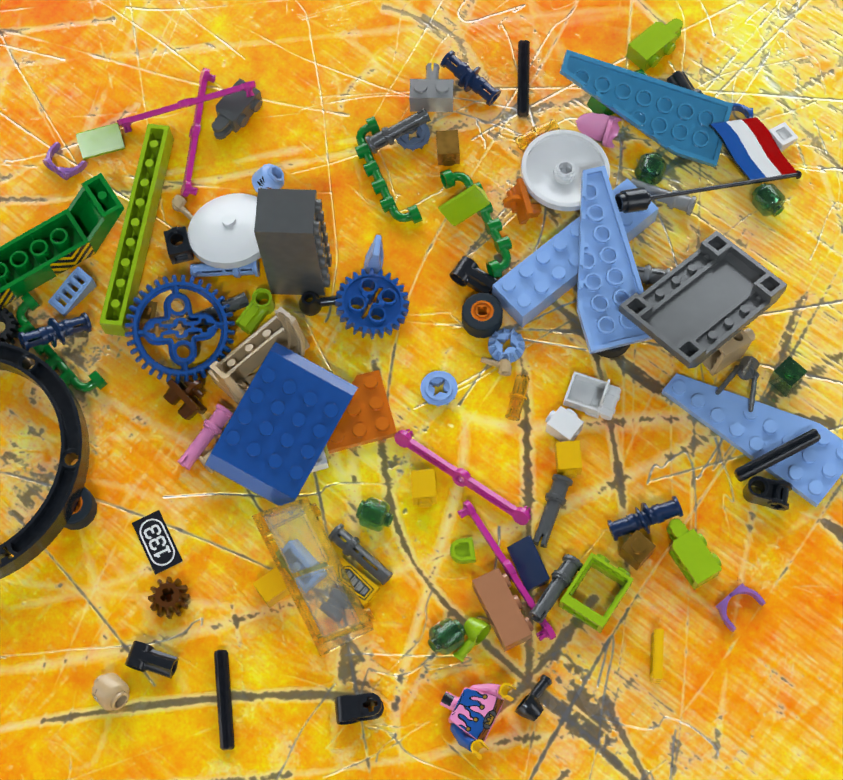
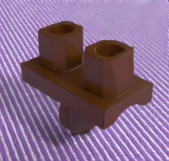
(187, 395)

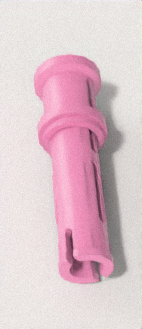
(211, 428)

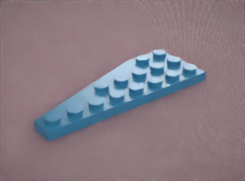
(662, 111)

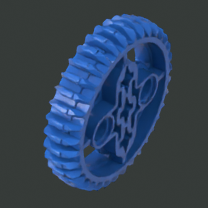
(168, 330)

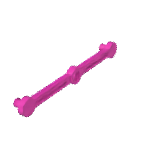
(126, 122)
(187, 188)
(468, 509)
(519, 514)

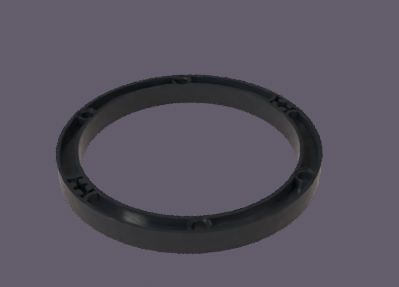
(69, 478)

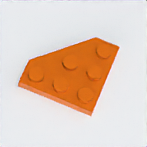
(366, 417)

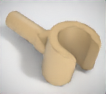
(178, 205)
(504, 365)

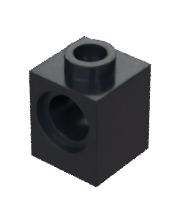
(178, 253)

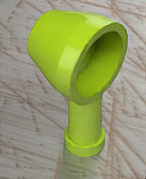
(476, 632)

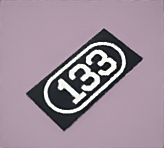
(157, 542)

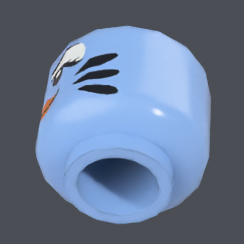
(268, 177)

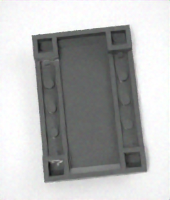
(704, 300)

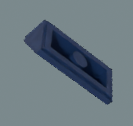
(528, 563)

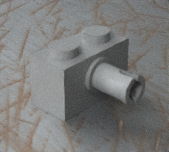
(432, 92)

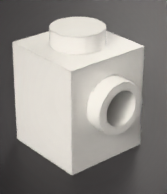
(563, 424)

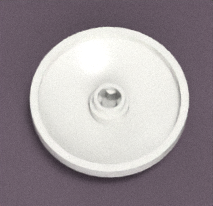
(555, 166)
(224, 231)

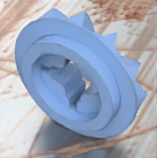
(511, 353)
(436, 379)

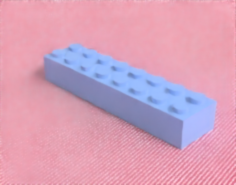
(554, 266)

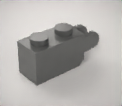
(234, 111)

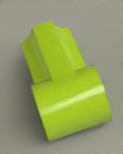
(254, 312)

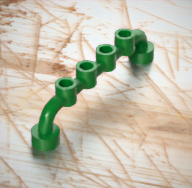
(379, 185)
(492, 226)
(54, 359)

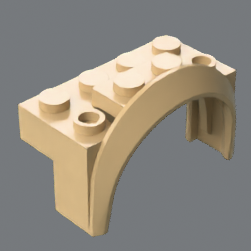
(234, 368)

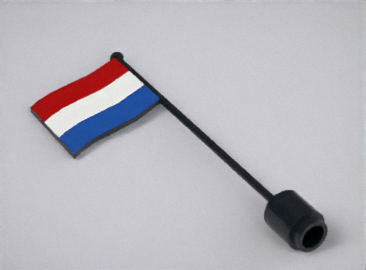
(750, 149)

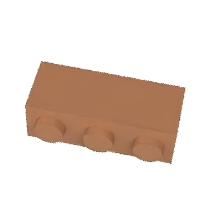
(502, 609)

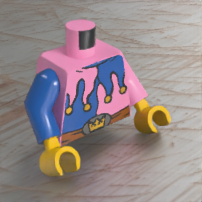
(475, 713)

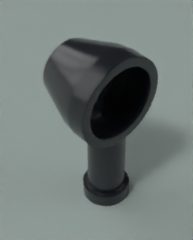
(314, 307)
(530, 706)

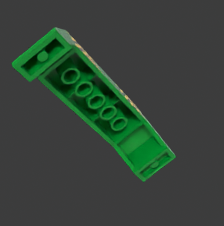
(59, 240)

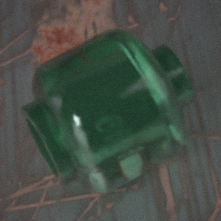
(650, 168)
(768, 200)
(374, 514)
(446, 636)

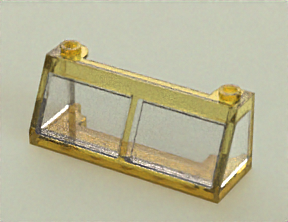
(314, 574)

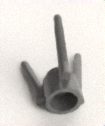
(746, 370)

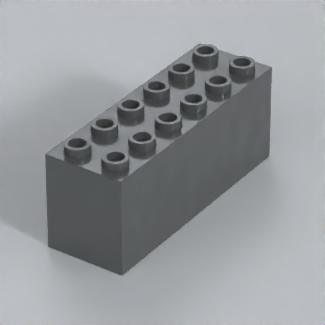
(293, 241)

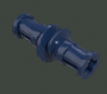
(469, 78)
(55, 331)
(645, 518)

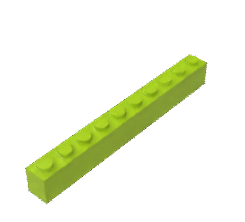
(137, 229)

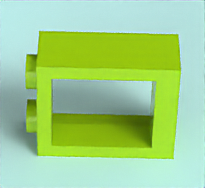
(583, 612)

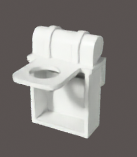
(592, 396)

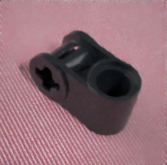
(773, 492)
(353, 708)

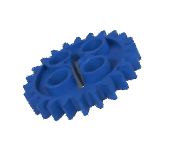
(390, 312)

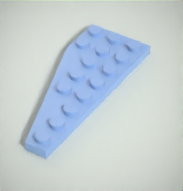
(604, 268)
(758, 432)

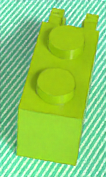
(654, 44)
(692, 555)

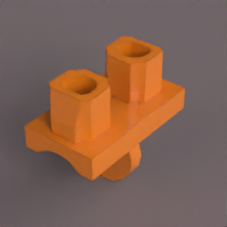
(519, 202)

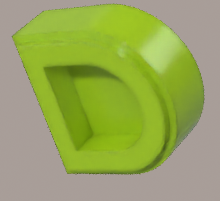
(463, 551)

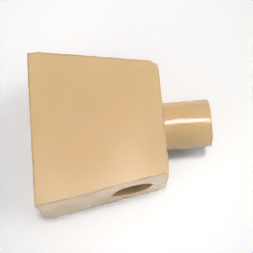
(729, 352)

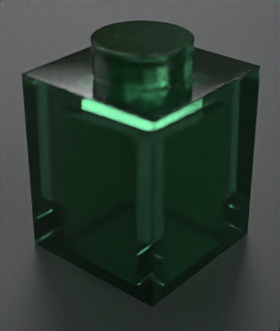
(787, 376)

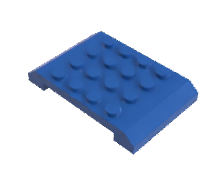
(281, 426)

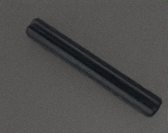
(523, 78)
(777, 455)
(224, 702)

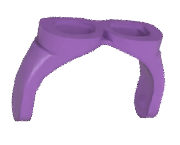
(63, 172)
(722, 606)

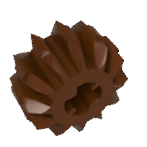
(178, 596)

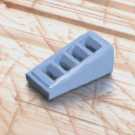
(374, 256)
(71, 281)

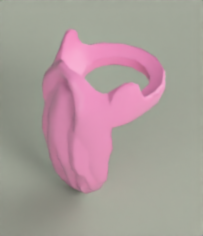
(599, 127)

